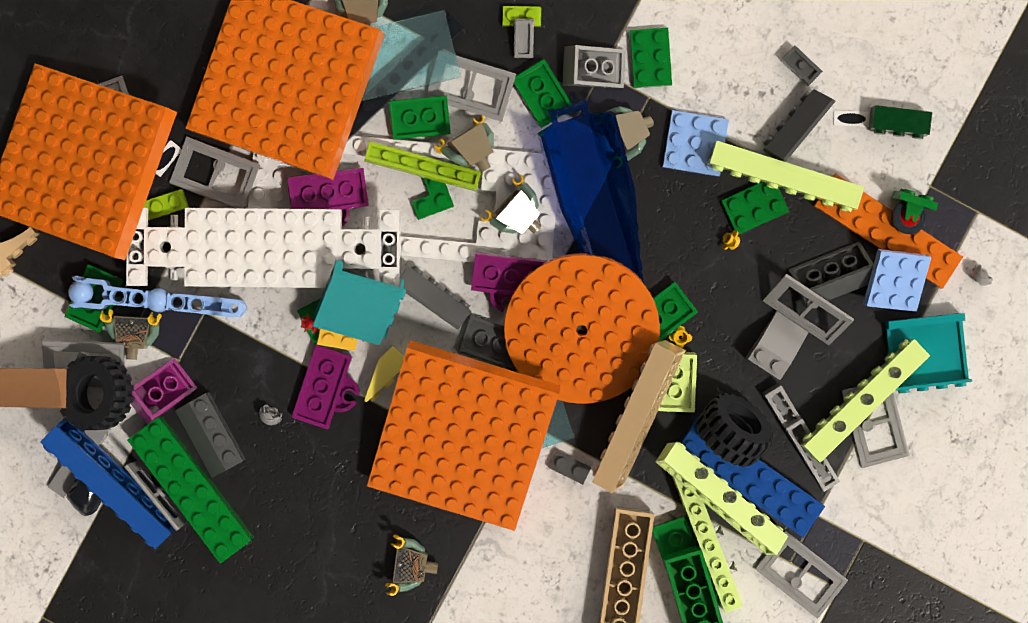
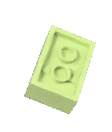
(682, 390)

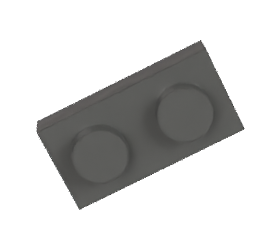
(801, 65)
(570, 467)

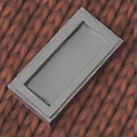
(523, 38)

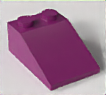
(161, 391)

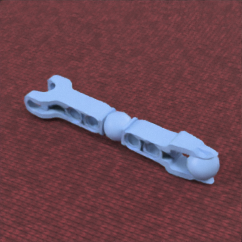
(156, 299)

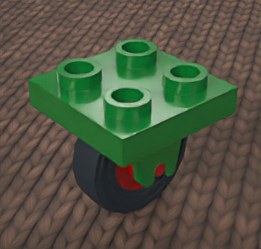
(910, 214)

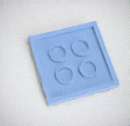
(692, 141)
(897, 280)

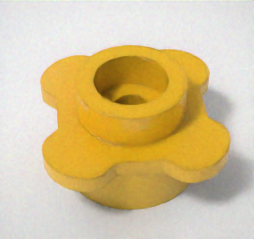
(731, 240)
(680, 332)

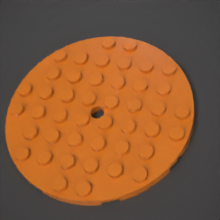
(588, 293)

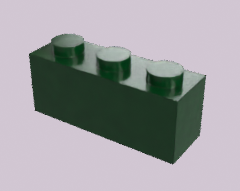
(900, 121)

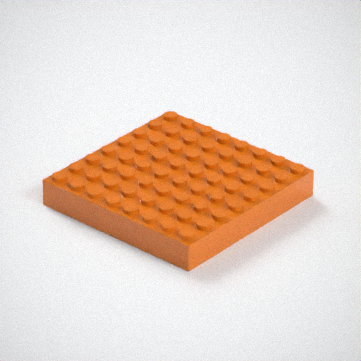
(286, 82)
(82, 160)
(463, 435)

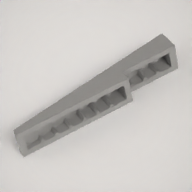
(796, 430)
(64, 479)

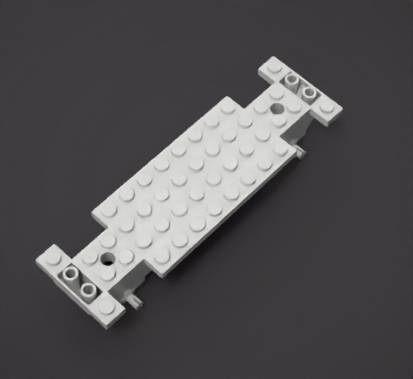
(263, 247)

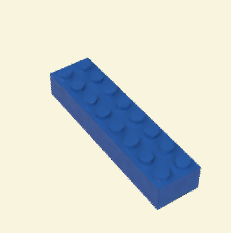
(107, 481)
(759, 485)

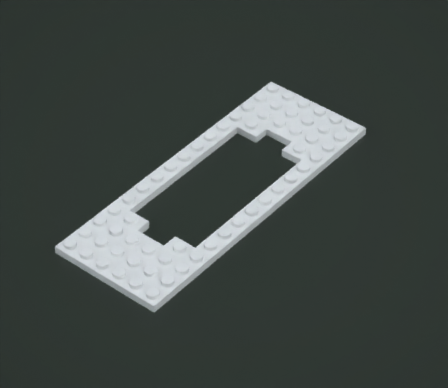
(271, 192)

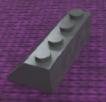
(798, 125)
(835, 272)
(434, 298)
(210, 434)

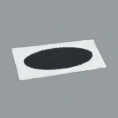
(851, 118)
(169, 154)

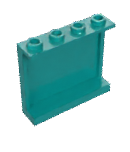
(357, 306)
(944, 342)

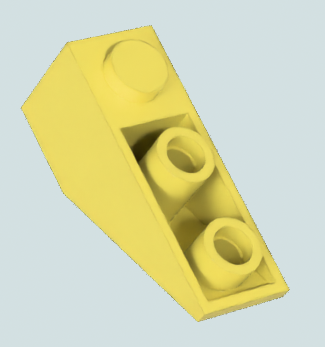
(386, 369)

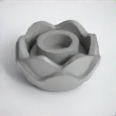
(981, 275)
(270, 415)

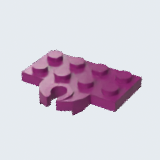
(317, 192)
(500, 275)
(325, 388)

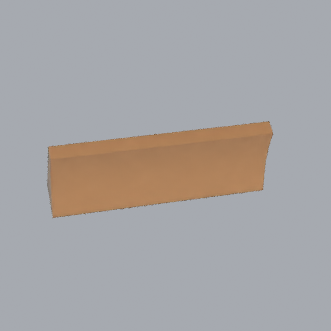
(33, 387)

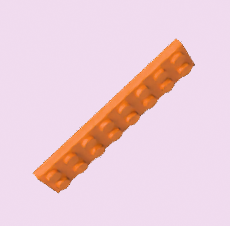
(874, 224)

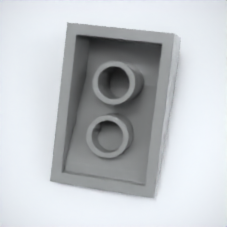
(593, 67)
(777, 346)

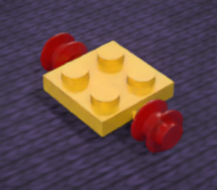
(329, 338)

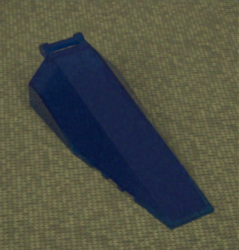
(593, 183)

